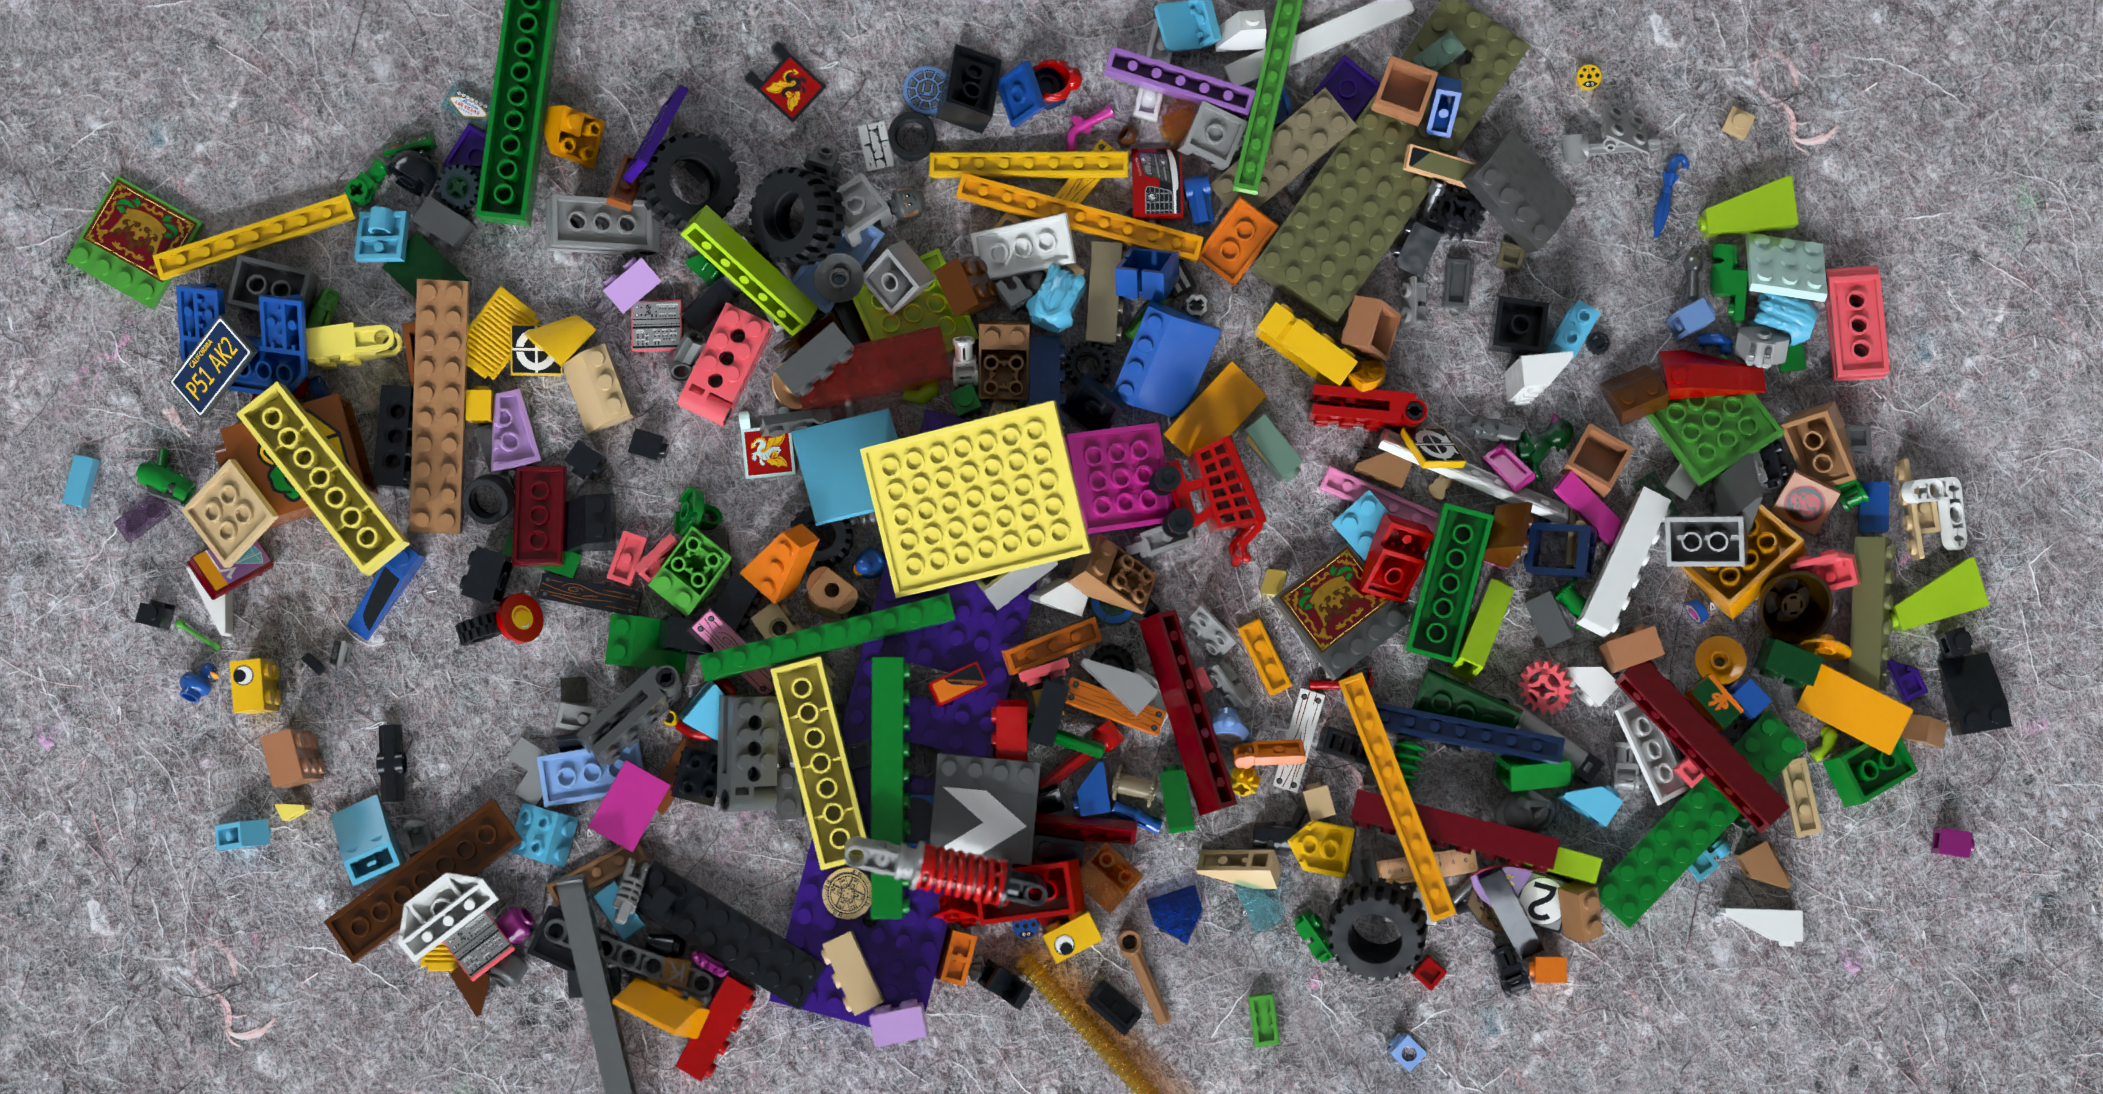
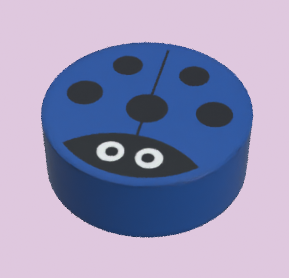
(319, 387)
(1025, 928)

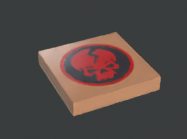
(1805, 501)

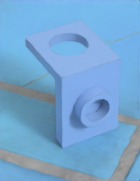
(1398, 1043)

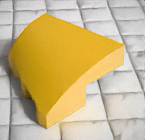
(561, 337)

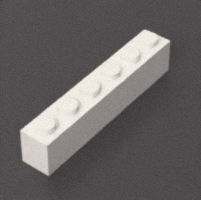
(1624, 562)

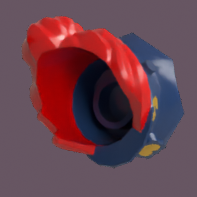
(1056, 81)

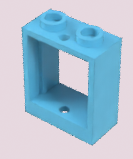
(1573, 329)

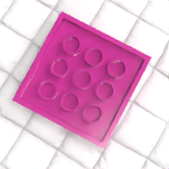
(1114, 476)

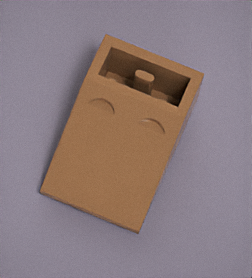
(1004, 359)
(1112, 576)

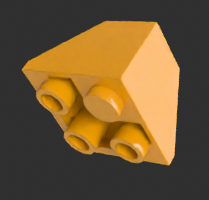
(573, 134)

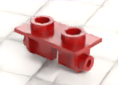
(957, 911)

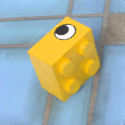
(255, 686)
(1071, 936)

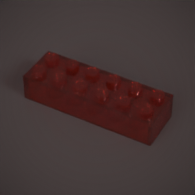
(884, 368)

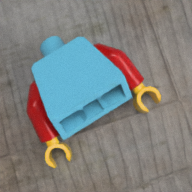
(701, 715)

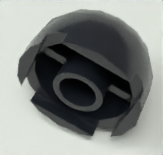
(413, 171)

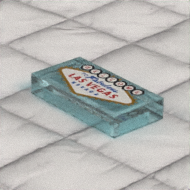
(467, 107)

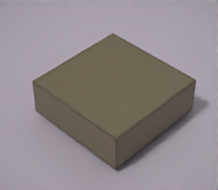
(1510, 256)

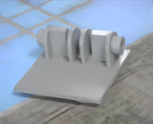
(1622, 128)
(1210, 632)

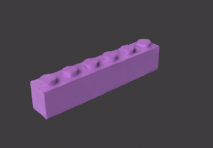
(1178, 82)

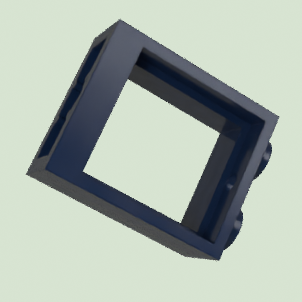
(1585, 550)

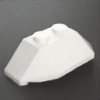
(442, 911)

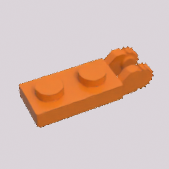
(1269, 753)

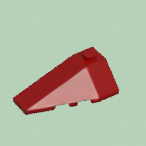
(1701, 375)

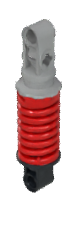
(947, 869)

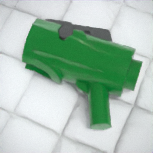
(164, 482)

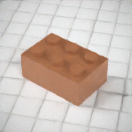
(292, 758)

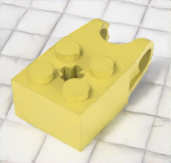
(350, 344)

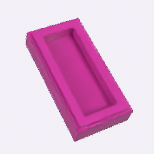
(1508, 467)

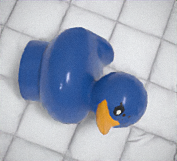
(870, 563)
(197, 686)

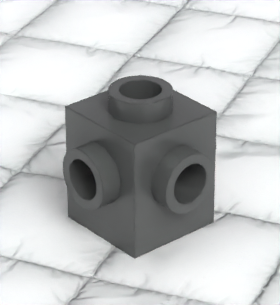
(824, 161)

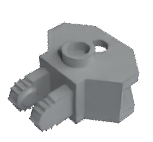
(1761, 346)

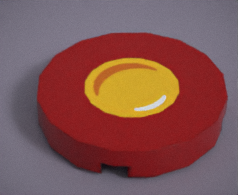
(519, 618)

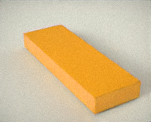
(1264, 657)

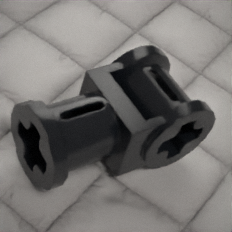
(1510, 971)

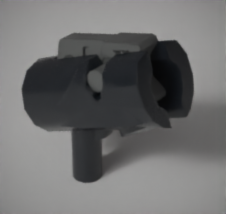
(1275, 836)

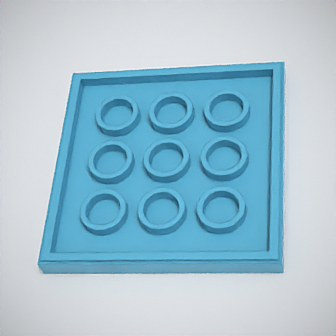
(834, 464)

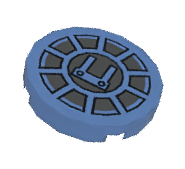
(923, 89)

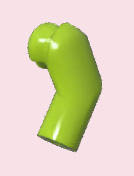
(922, 395)
(1828, 744)

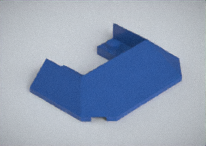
(282, 340)

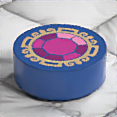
(1696, 611)

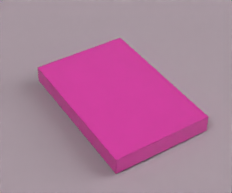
(629, 805)

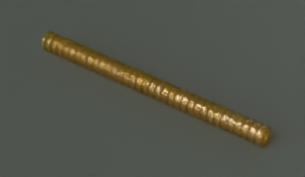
(1085, 1026)

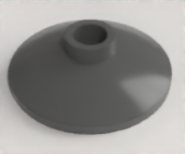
(839, 265)

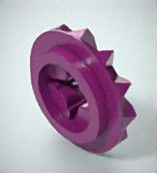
(710, 963)

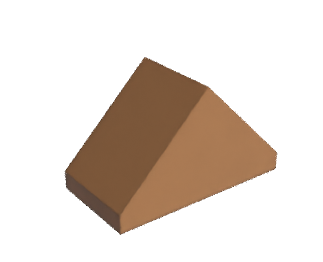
(1925, 731)

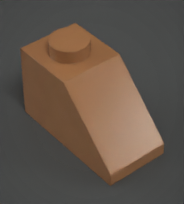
(1386, 469)

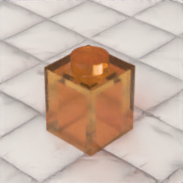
(1176, 125)

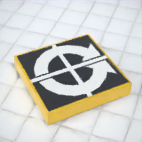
(526, 357)
(1432, 448)

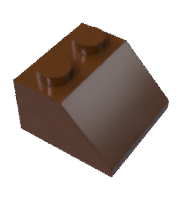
(1635, 394)

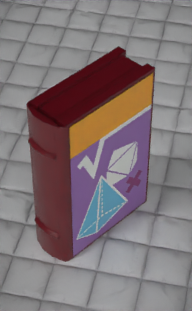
(221, 580)

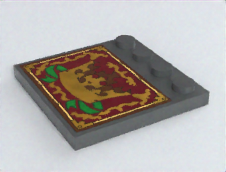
(1335, 616)

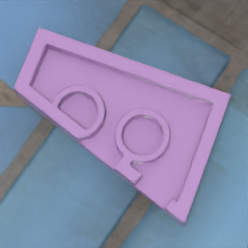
(511, 433)

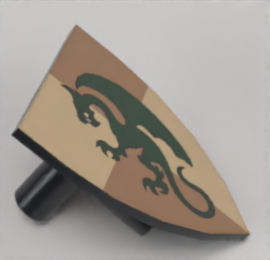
(1481, 911)

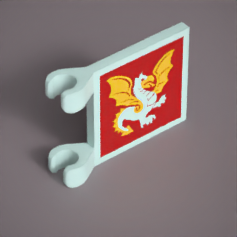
(766, 454)

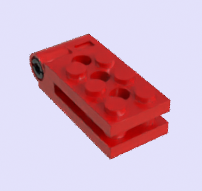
(1399, 411)

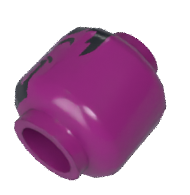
(516, 924)

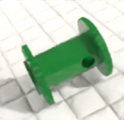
(1571, 599)

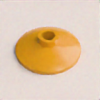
(1827, 647)
(1723, 649)

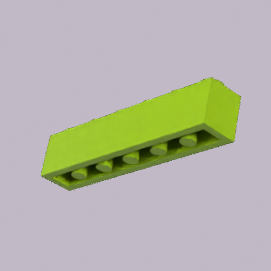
(749, 270)

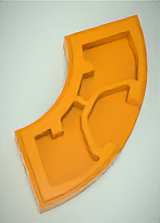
(1369, 375)

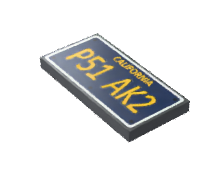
(213, 366)

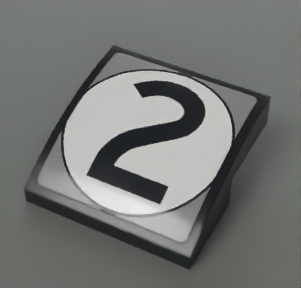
(1542, 901)

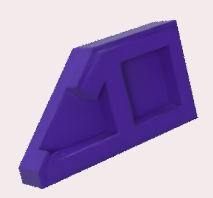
(1906, 680)

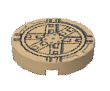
(847, 893)

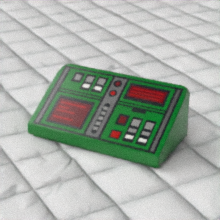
(423, 141)

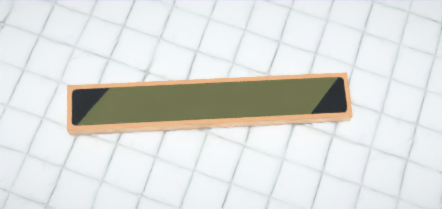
(1436, 165)

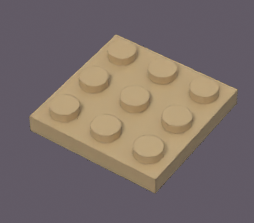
(230, 513)

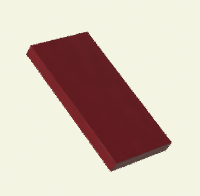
(539, 516)

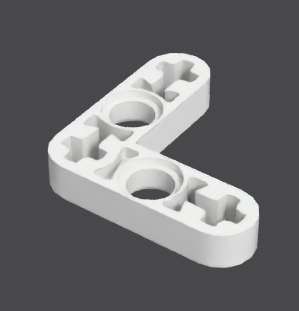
(1944, 490)

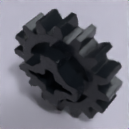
(1463, 222)

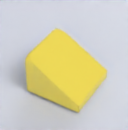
(1273, 582)
(291, 811)

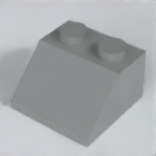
(897, 277)

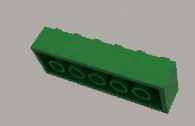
(1448, 582)

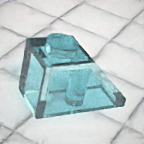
(1260, 909)

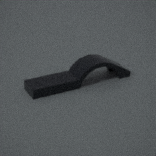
(713, 299)

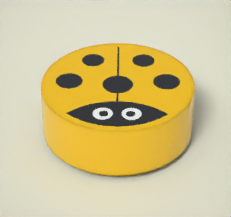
(1588, 77)

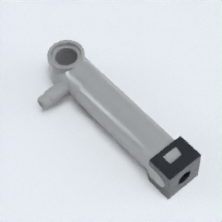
(1585, 764)

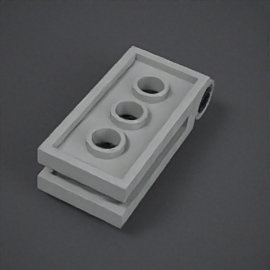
(639, 239)

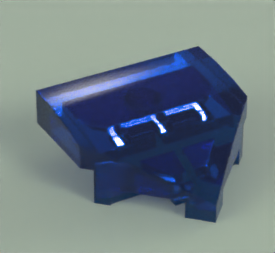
(1177, 912)

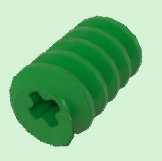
(1406, 759)

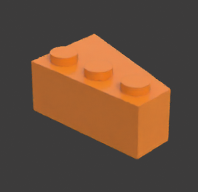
(782, 563)

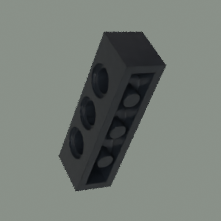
(383, 475)

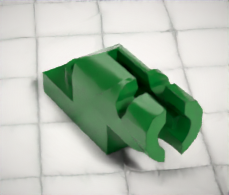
(1727, 281)

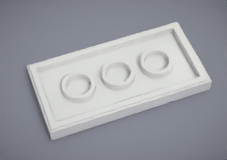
(1025, 246)

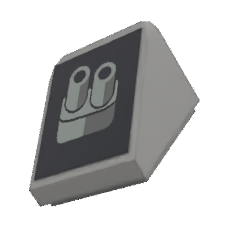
(341, 653)

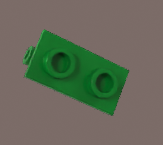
(1312, 926)

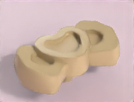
(1439, 486)

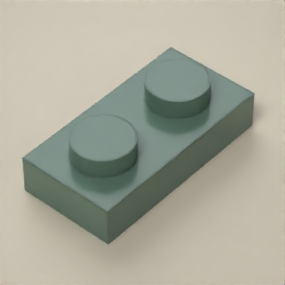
(1440, 53)

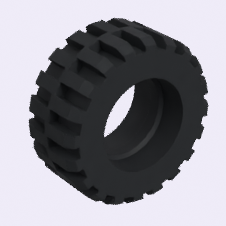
(703, 154)
(772, 216)
(1372, 958)

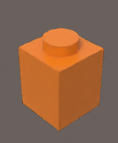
(1547, 969)

